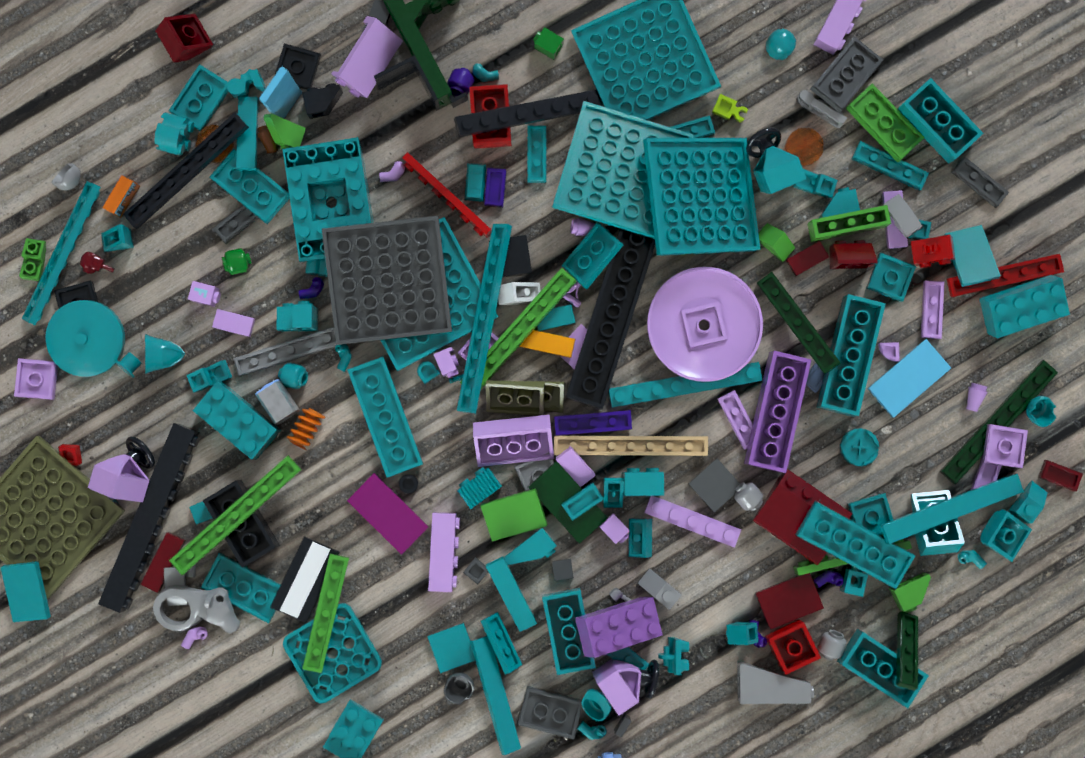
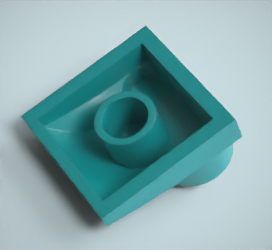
(1005, 534)

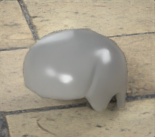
(67, 178)

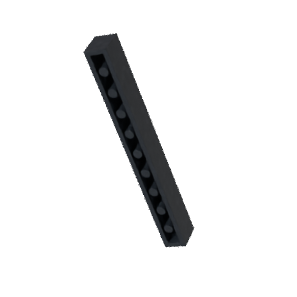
(149, 517)

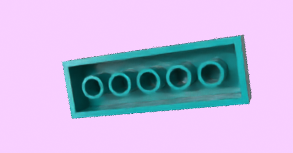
(854, 347)

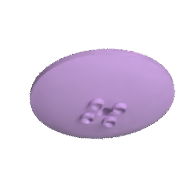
(732, 318)

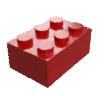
(488, 98)

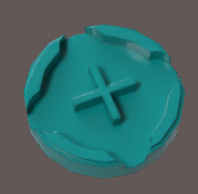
(859, 447)

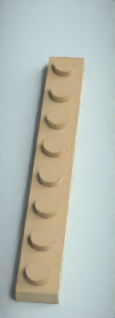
(633, 445)

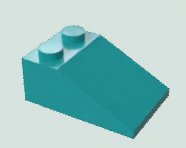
(941, 538)

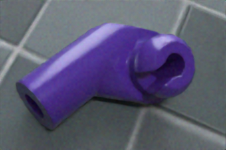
(830, 577)

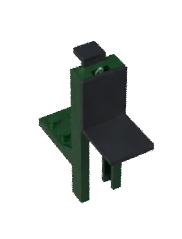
(408, 21)

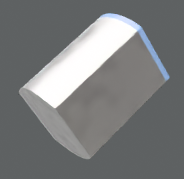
(277, 402)

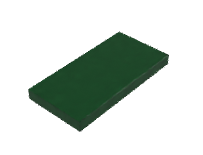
(556, 487)

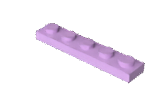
(692, 521)

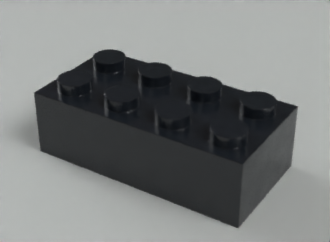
(252, 537)

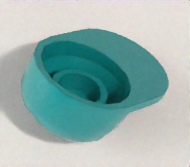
(596, 705)

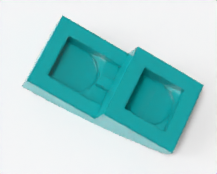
(817, 184)
(209, 376)

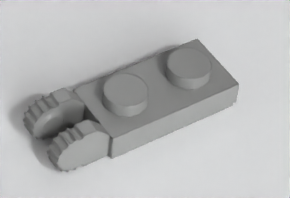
(820, 109)

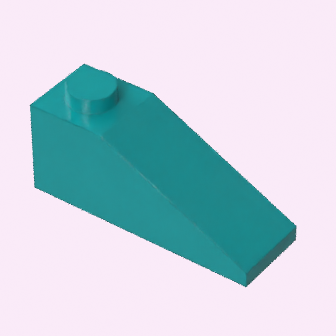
(533, 548)

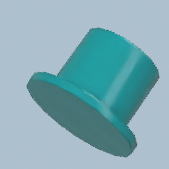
(129, 364)

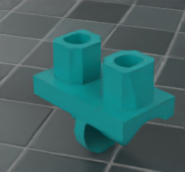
(672, 656)

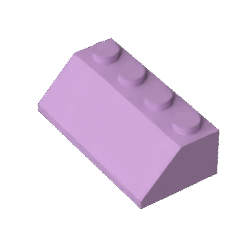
(513, 440)

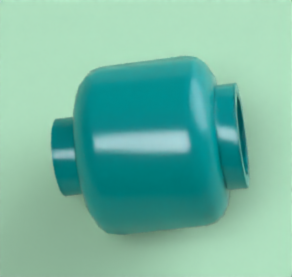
(293, 375)

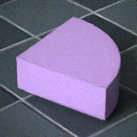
(890, 351)

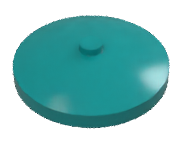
(85, 338)

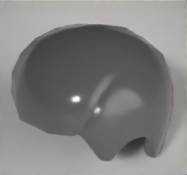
(458, 688)

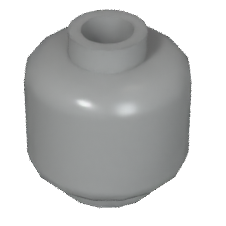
(748, 496)
(832, 645)

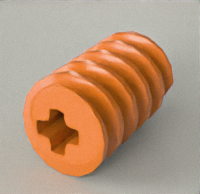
(305, 428)

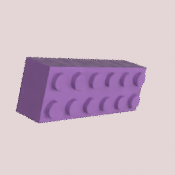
(777, 411)

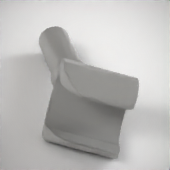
(616, 594)

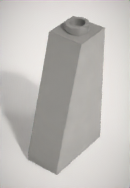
(767, 686)

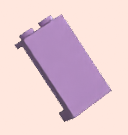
(368, 58)

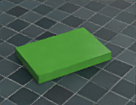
(514, 514)

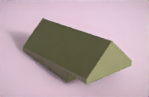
(525, 397)

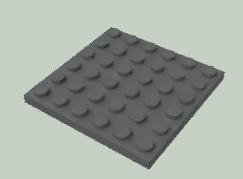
(387, 280)

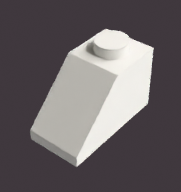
(518, 293)

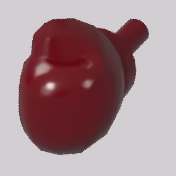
(93, 263)

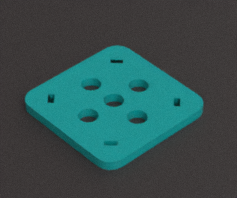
(352, 658)

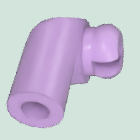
(394, 174)
(194, 634)

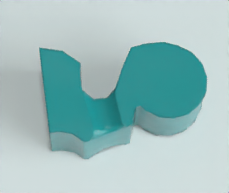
(240, 87)

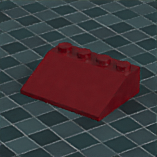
(786, 509)

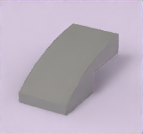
(903, 216)
(171, 578)

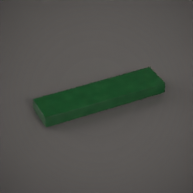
(907, 651)

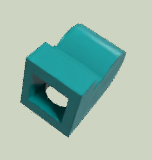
(316, 267)

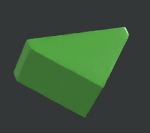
(776, 242)

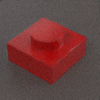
(71, 453)

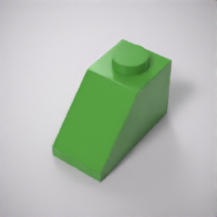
(284, 132)
(911, 592)

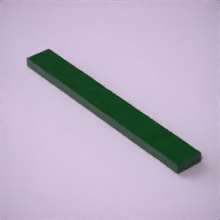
(1002, 416)

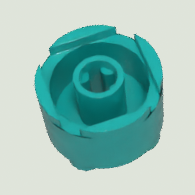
(174, 134)

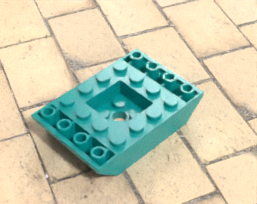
(313, 178)

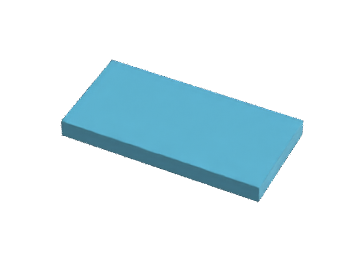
(281, 93)
(909, 378)

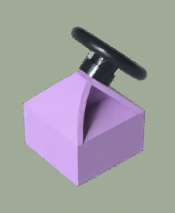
(121, 475)
(622, 682)

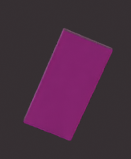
(388, 513)

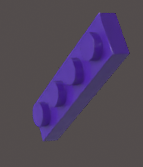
(593, 422)

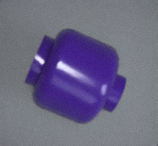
(460, 81)

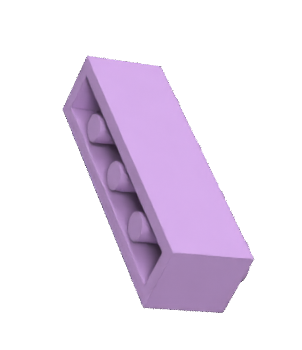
(837, 25)
(443, 552)

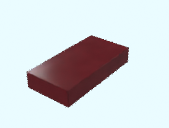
(807, 258)
(1060, 475)

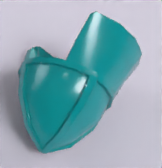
(161, 353)

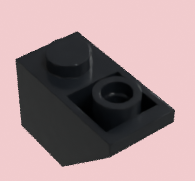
(321, 101)

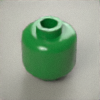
(236, 261)

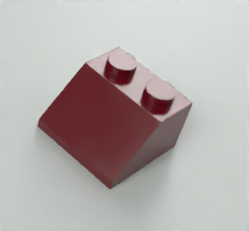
(183, 37)
(852, 255)

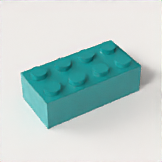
(940, 121)
(1024, 306)
(236, 420)
(560, 612)
(878, 667)

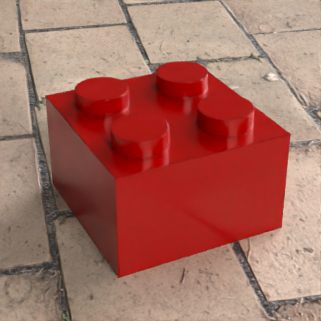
(792, 646)

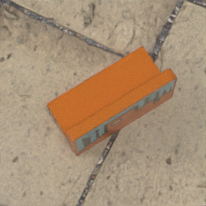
(121, 196)

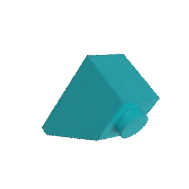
(842, 202)
(1029, 503)

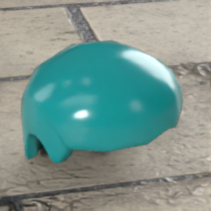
(780, 44)
(1041, 411)

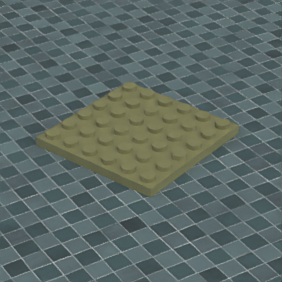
(50, 514)

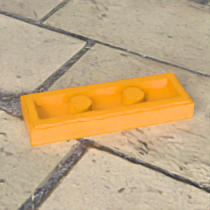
(549, 343)

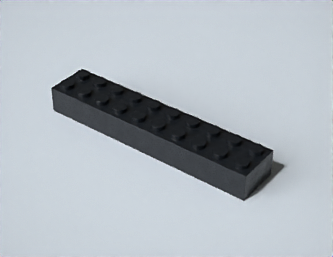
(610, 320)

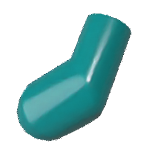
(483, 75)
(345, 356)
(971, 556)
(592, 733)

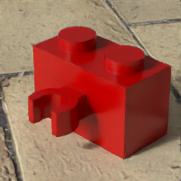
(933, 250)

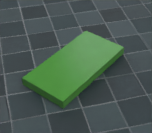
(884, 122)

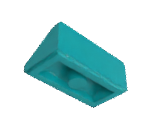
(640, 537)

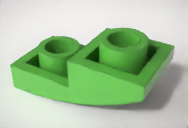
(34, 259)

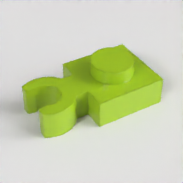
(726, 107)

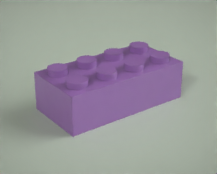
(618, 626)

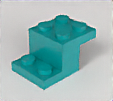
(353, 731)

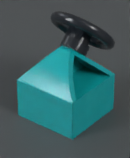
(775, 167)

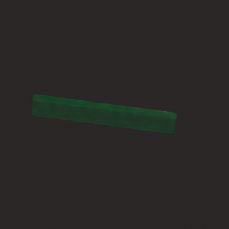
(798, 323)

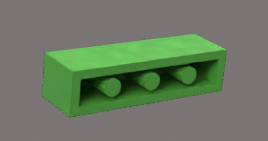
(849, 223)

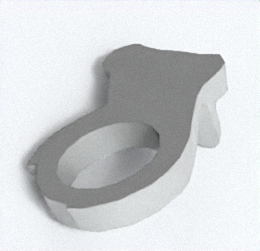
(209, 605)

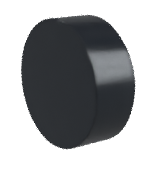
(408, 483)

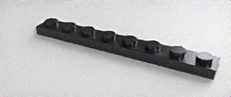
(524, 113)
(185, 170)

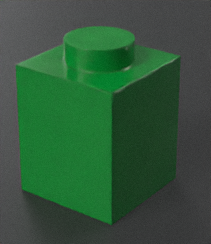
(548, 43)

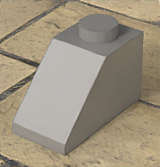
(659, 589)

